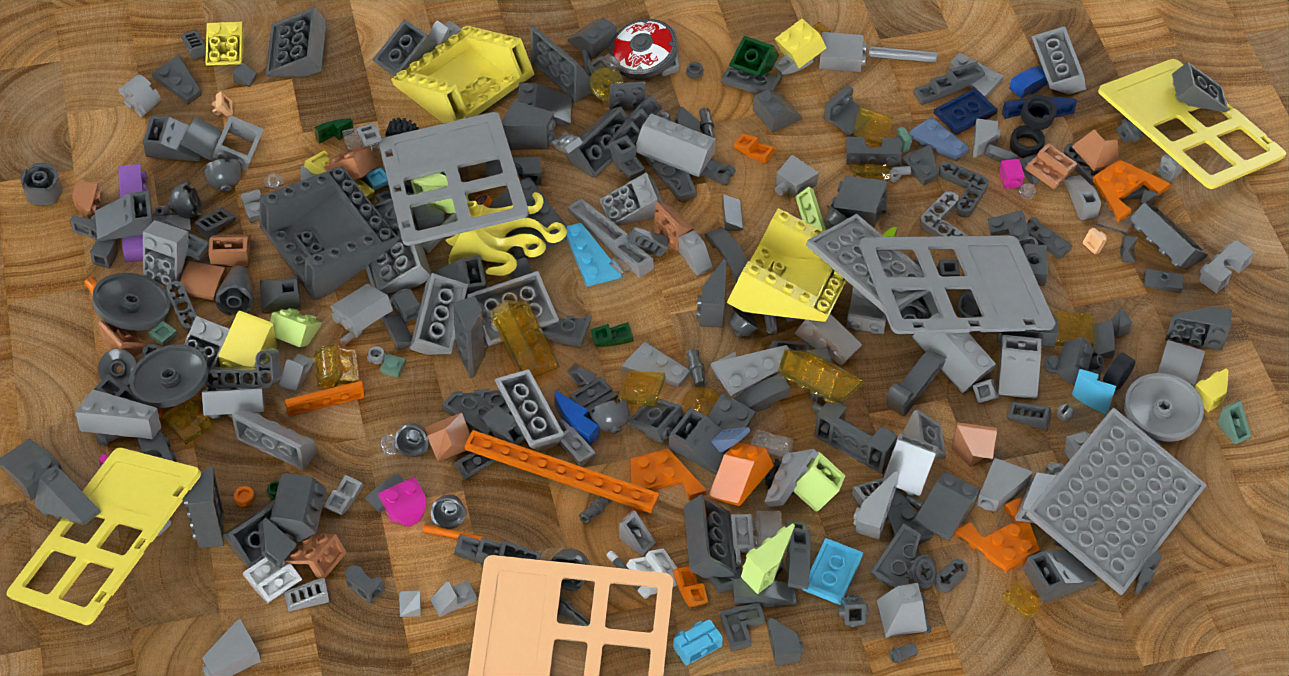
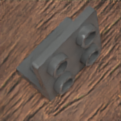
(626, 95)
(842, 111)

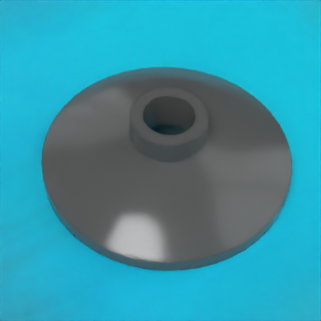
(113, 359)

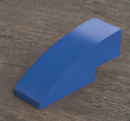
(1028, 81)
(576, 417)

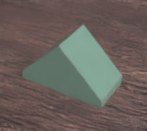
(1234, 422)

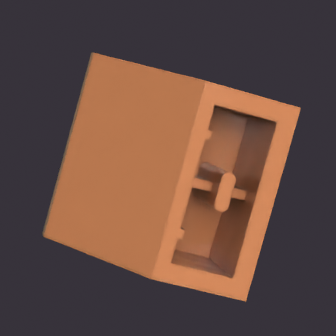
(356, 163)
(670, 223)
(229, 250)

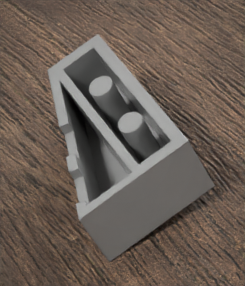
(829, 335)

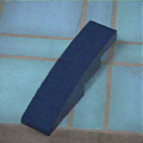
(1063, 106)

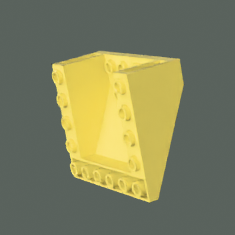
(466, 74)
(786, 275)

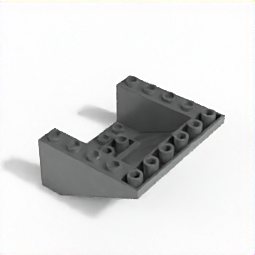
(325, 230)

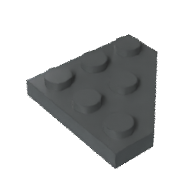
(474, 406)

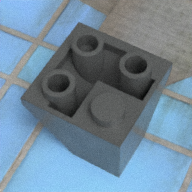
(280, 294)

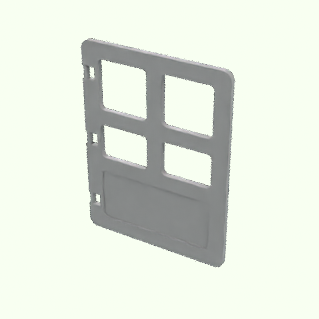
(446, 150)
(993, 272)

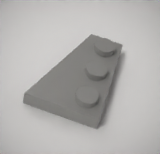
(986, 84)
(790, 469)

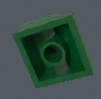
(754, 57)

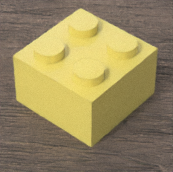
(800, 43)

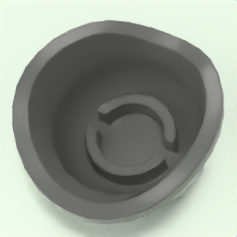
(967, 306)
(411, 440)
(448, 511)

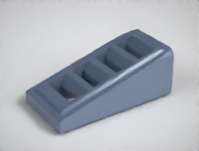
(729, 437)

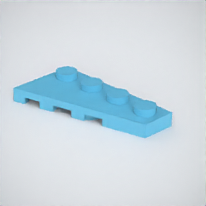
(590, 256)

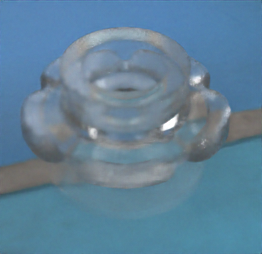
(1027, 191)

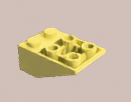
(224, 43)

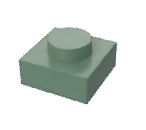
(905, 139)
(163, 333)
(393, 365)

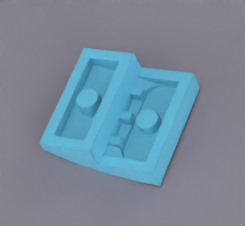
(1093, 392)

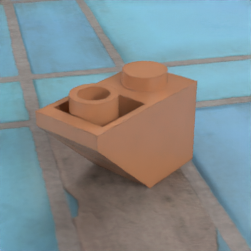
(87, 197)

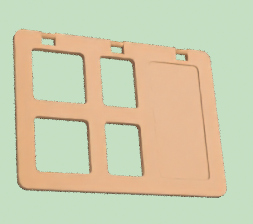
(520, 614)

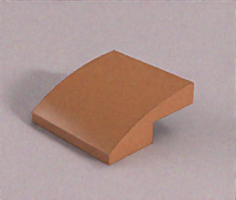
(1051, 166)
(202, 280)

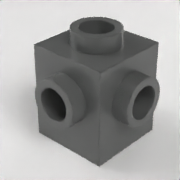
(1129, 131)
(858, 615)

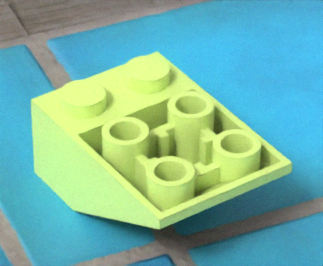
(434, 182)
(765, 561)

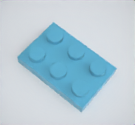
(833, 571)

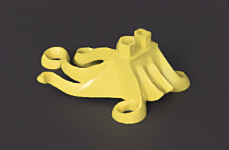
(492, 245)

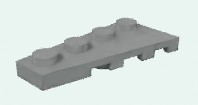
(749, 369)

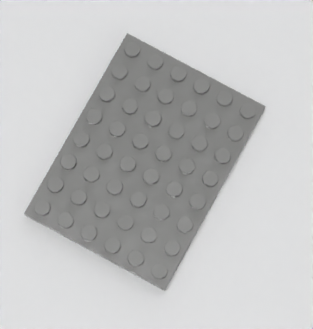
(1116, 500)

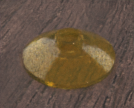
(604, 76)
(693, 401)

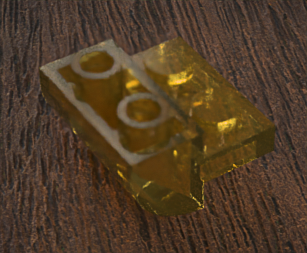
(335, 366)

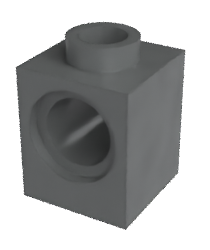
(406, 305)

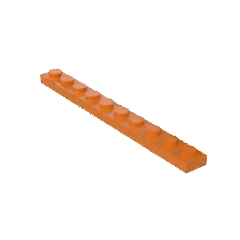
(562, 471)

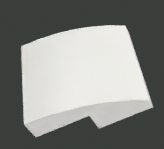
(654, 561)
(271, 580)

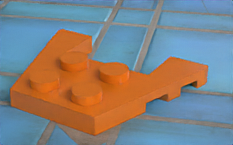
(1120, 181)
(660, 471)
(1007, 545)

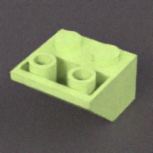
(294, 327)
(819, 482)

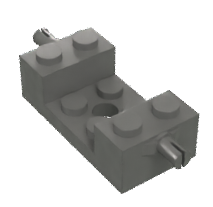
(858, 444)

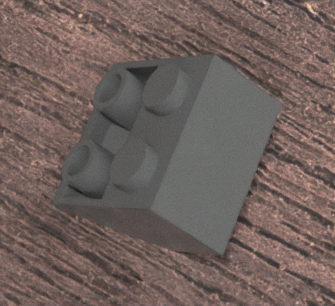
(1078, 355)

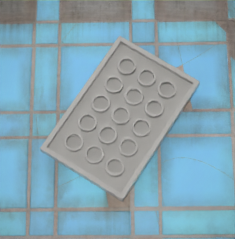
(842, 252)

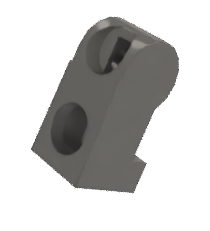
(363, 584)

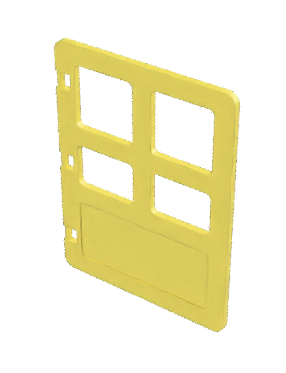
(1150, 100)
(128, 491)

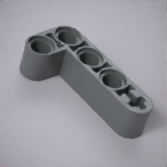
(241, 374)
(904, 395)

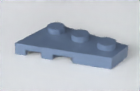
(939, 138)

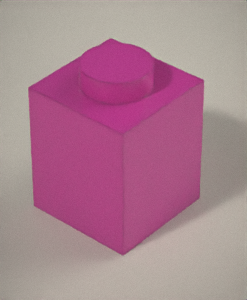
(1011, 173)

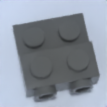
(657, 420)

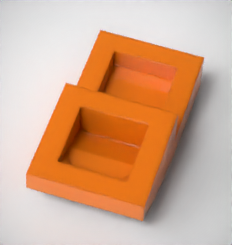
(751, 147)
(687, 582)

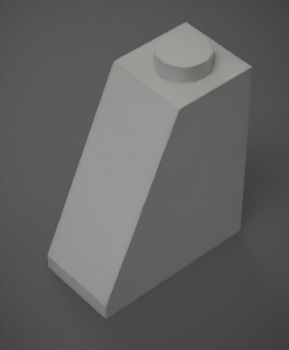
(1002, 484)
(1033, 492)
(231, 653)

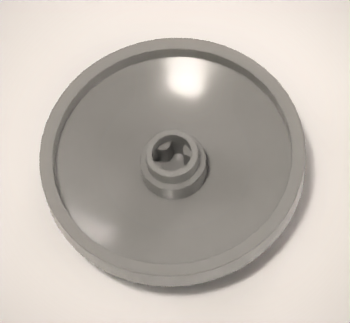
(1164, 407)

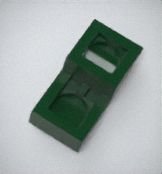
(332, 128)
(617, 335)

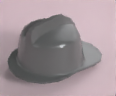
(833, 218)
(742, 323)

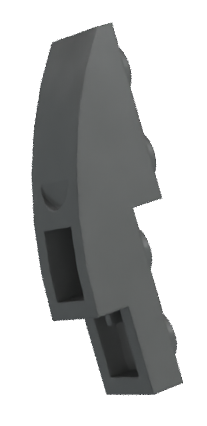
(798, 556)

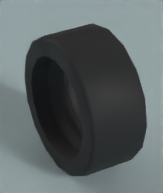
(1034, 122)
(1026, 132)
(1119, 370)

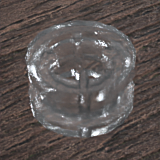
(384, 442)

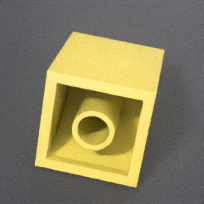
(245, 340)

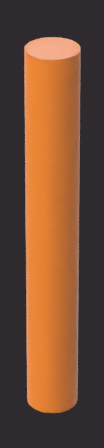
(447, 532)

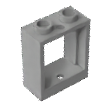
(241, 129)

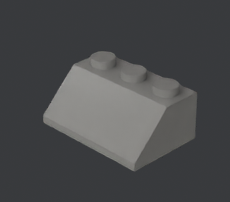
(232, 400)

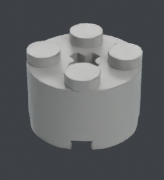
(139, 95)

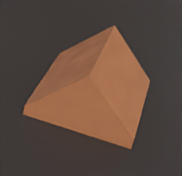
(121, 339)

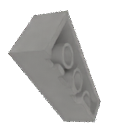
(117, 416)

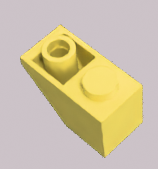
(1213, 389)

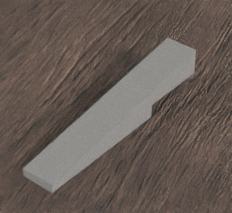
(612, 237)

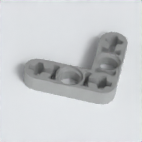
(937, 219)

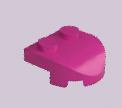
(404, 502)

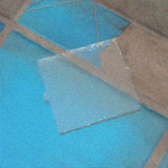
(1108, 221)

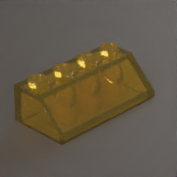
(523, 337)
(819, 375)

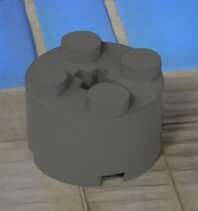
(41, 184)

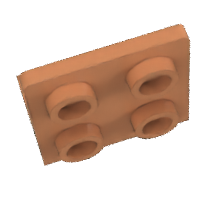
(320, 552)

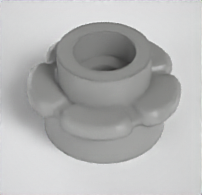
(376, 351)

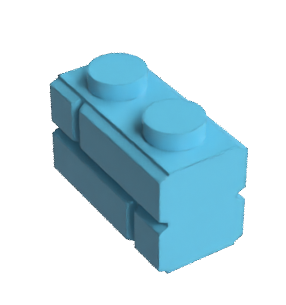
(697, 641)

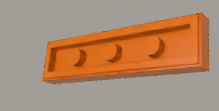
(324, 398)

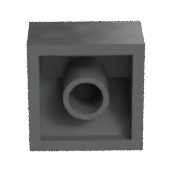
(594, 37)
(774, 110)

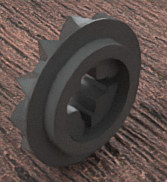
(928, 576)

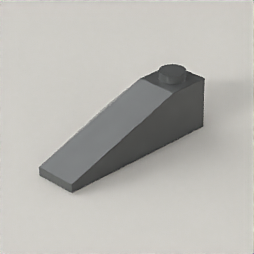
(63, 499)

